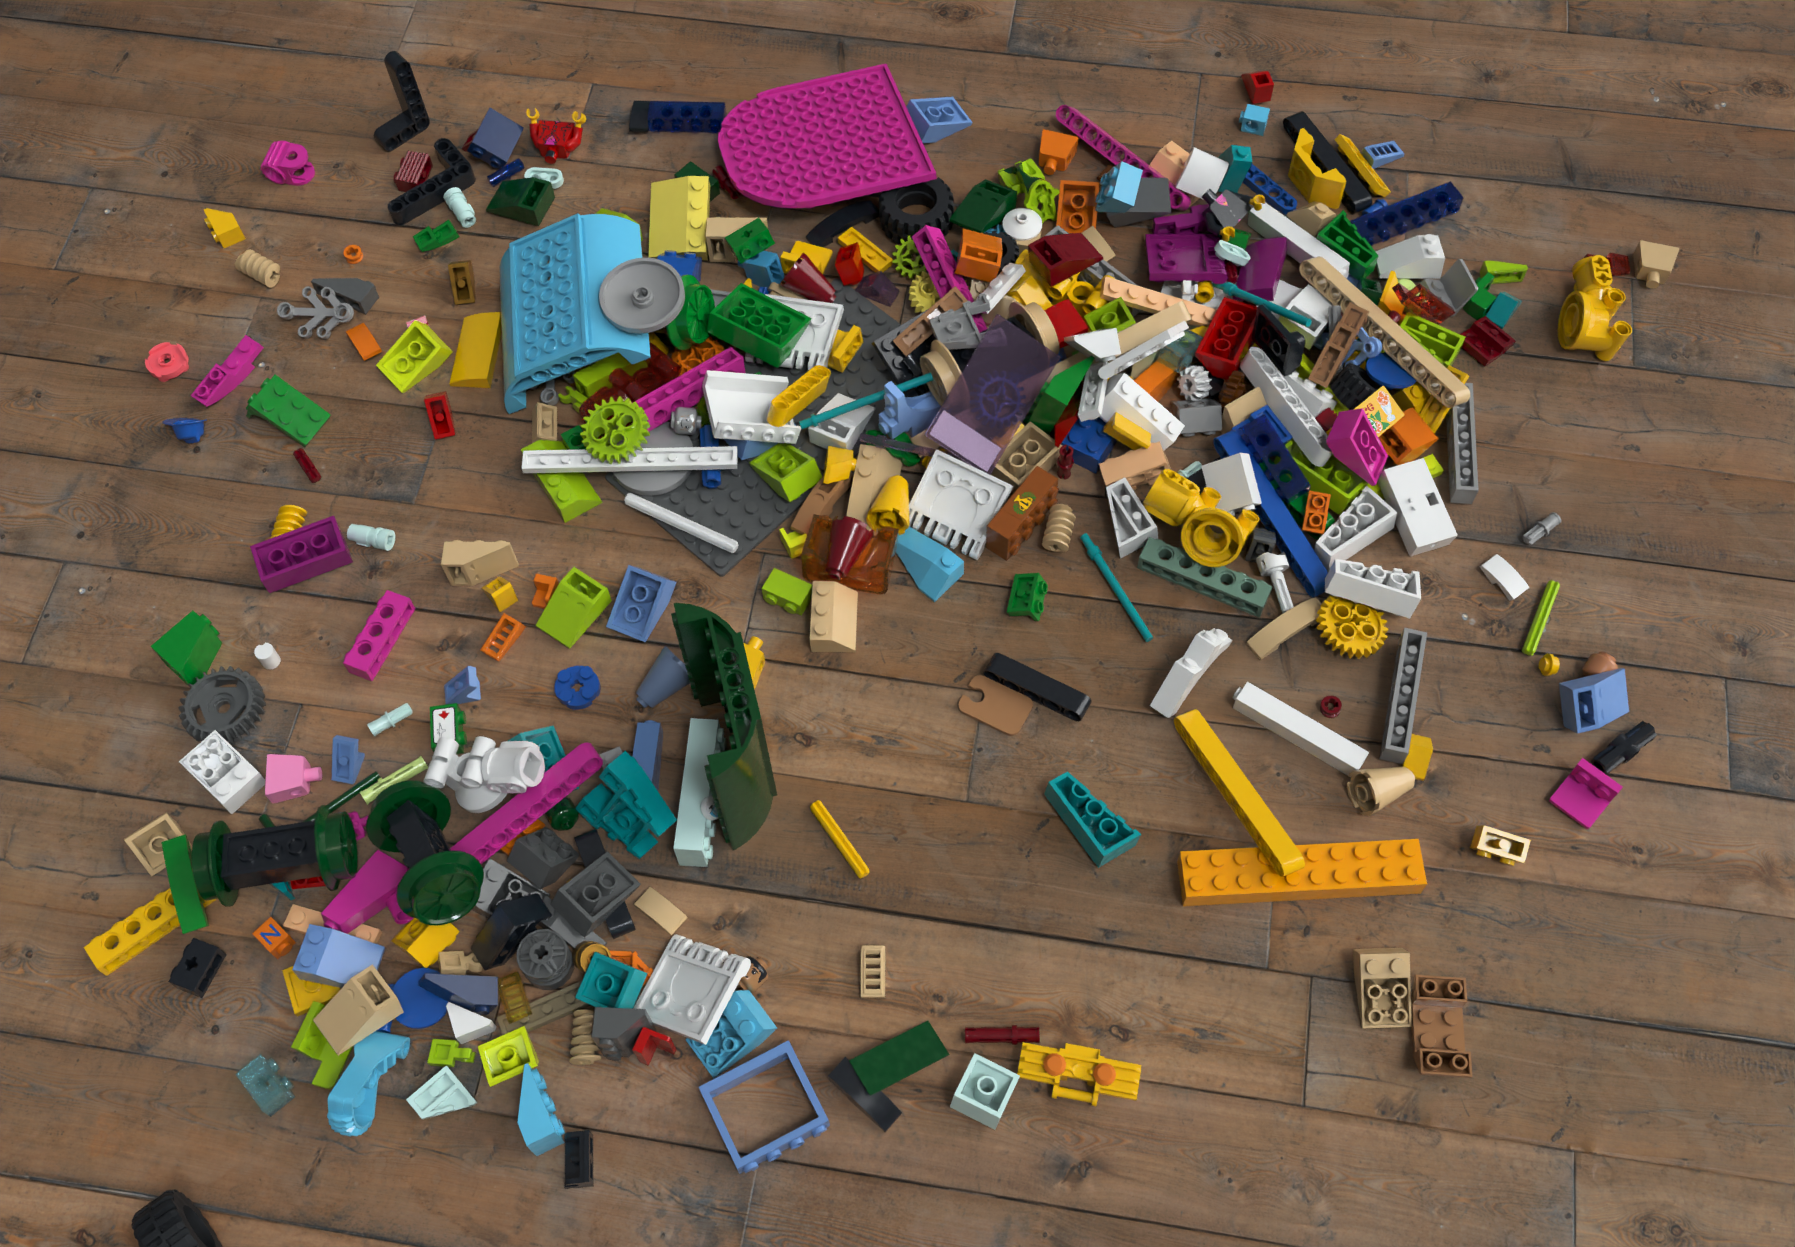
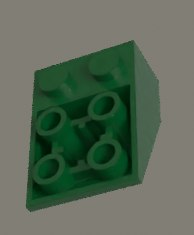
(523, 200)
(984, 206)

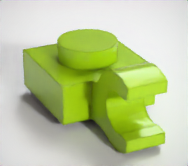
(573, 397)
(447, 1052)

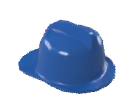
(187, 428)

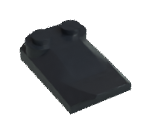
(1277, 342)

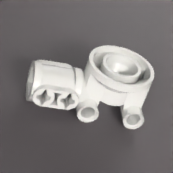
(487, 772)

